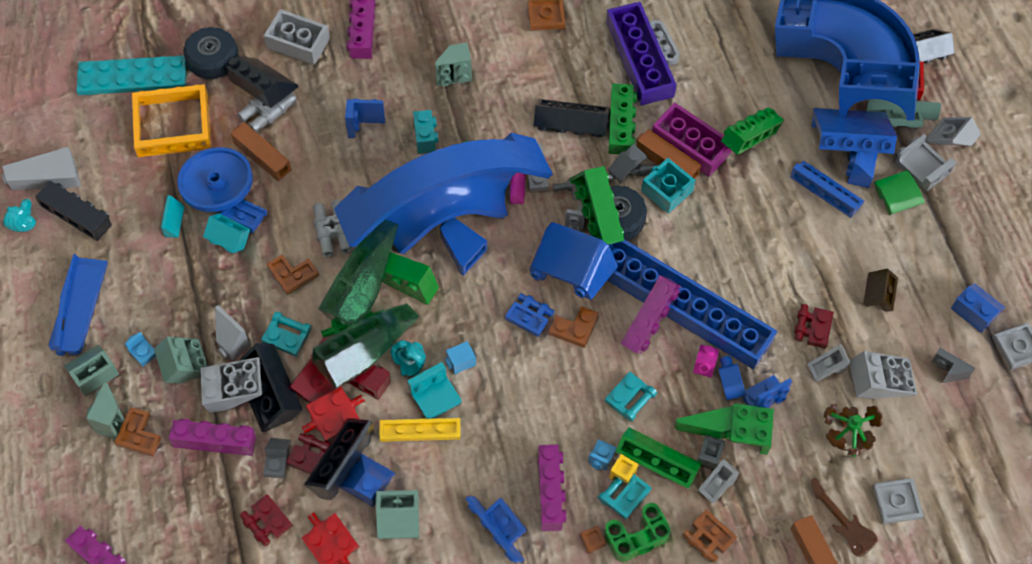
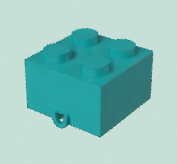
(668, 185)

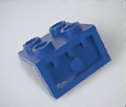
(363, 112)
(767, 392)

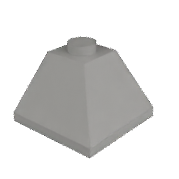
(954, 131)
(229, 335)

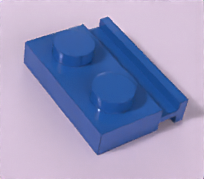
(246, 214)

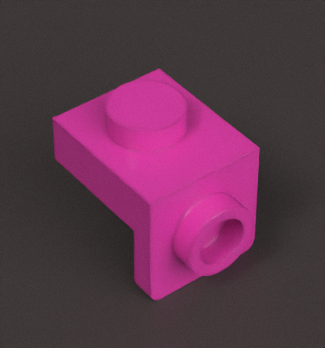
(706, 360)

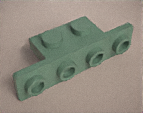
(897, 116)

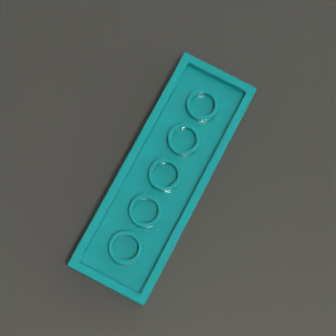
(131, 75)

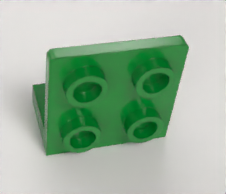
(752, 426)

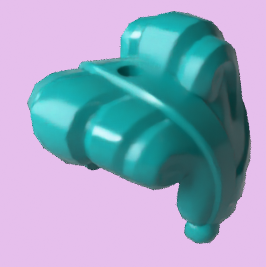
(19, 218)
(408, 355)

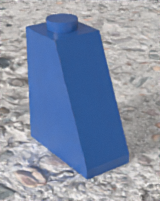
(462, 244)

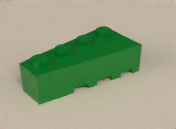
(598, 204)
(410, 278)

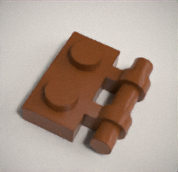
(714, 532)

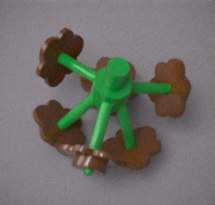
(853, 423)

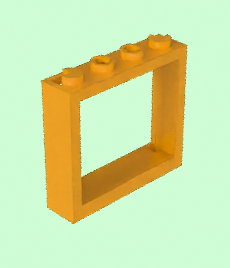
(171, 144)

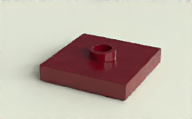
(311, 383)

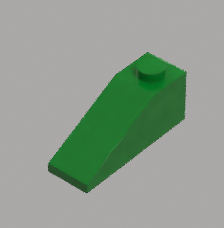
(711, 423)

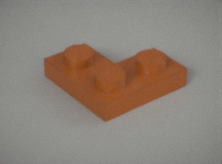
(289, 277)
(577, 331)
(133, 435)

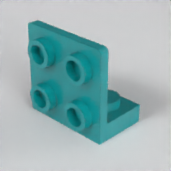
(433, 391)

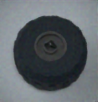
(208, 52)
(631, 210)

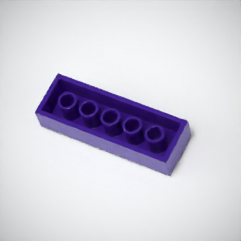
(641, 53)

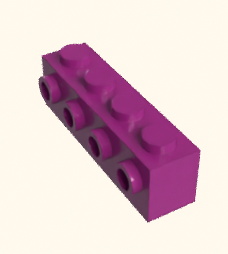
(361, 28)
(649, 316)
(212, 437)
(550, 487)
(90, 550)

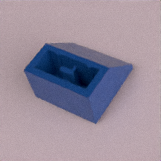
(861, 168)

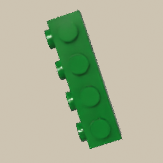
(621, 117)
(752, 130)
(658, 457)

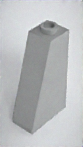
(39, 170)

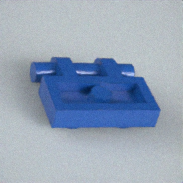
(527, 319)

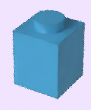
(460, 358)

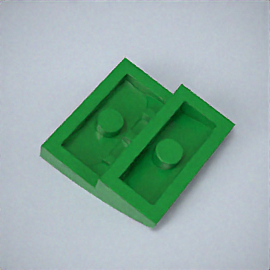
(899, 192)

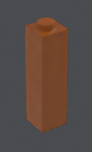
(659, 150)
(261, 151)
(812, 541)

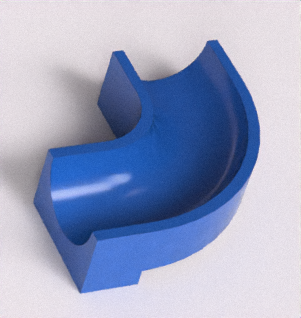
(861, 40)
(439, 187)

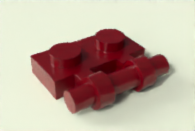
(819, 329)
(302, 457)
(270, 515)

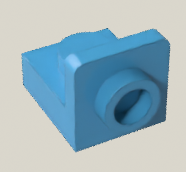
(140, 349)
(601, 455)

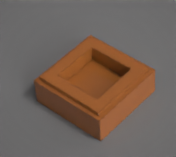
(593, 539)

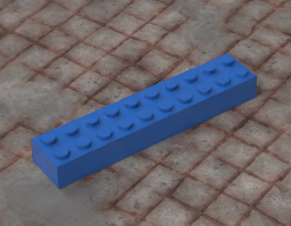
(695, 306)

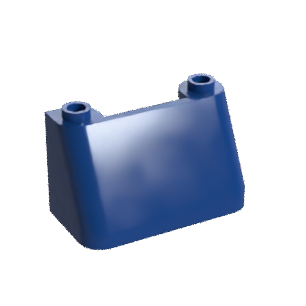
(573, 259)

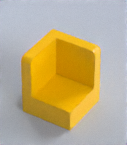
(623, 469)

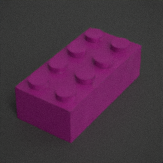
(692, 138)

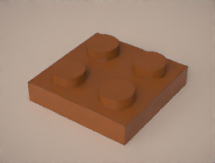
(546, 14)

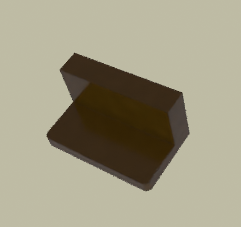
(881, 289)

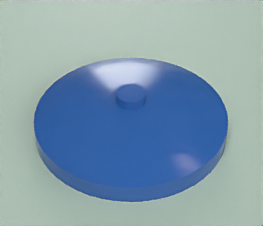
(215, 179)

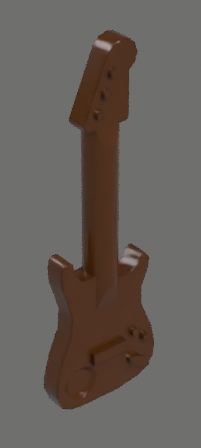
(858, 537)

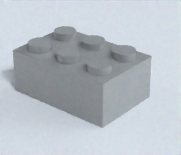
(297, 37)

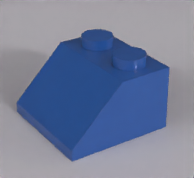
(977, 307)

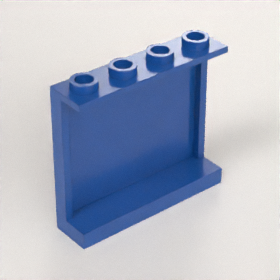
(855, 132)

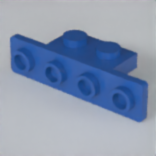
(501, 523)

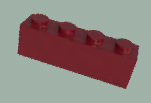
(372, 381)

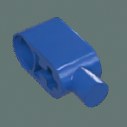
(731, 379)

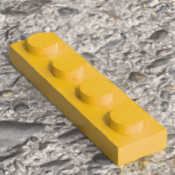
(420, 429)

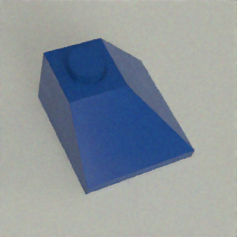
(367, 478)

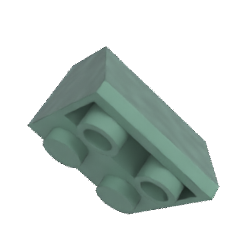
(454, 65)
(180, 359)
(91, 370)
(105, 414)
(397, 514)

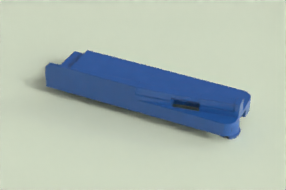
(77, 305)

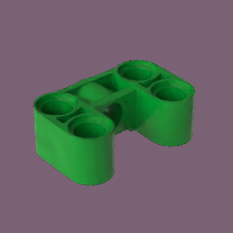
(641, 541)

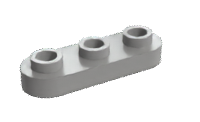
(664, 37)

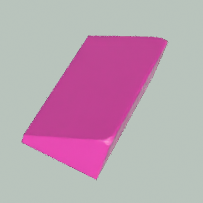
(517, 188)

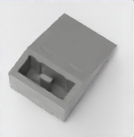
(882, 376)
(230, 384)

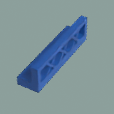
(826, 188)

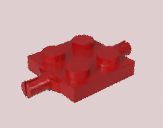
(331, 412)
(330, 540)

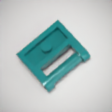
(283, 339)
(625, 393)
(628, 499)

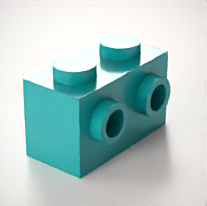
(424, 131)
(226, 233)

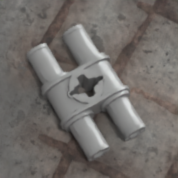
(267, 114)
(325, 233)

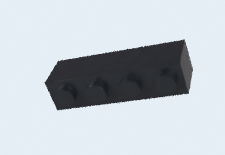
(74, 210)

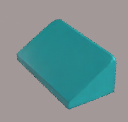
(172, 217)

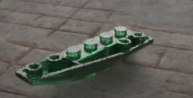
(360, 277)
(361, 344)

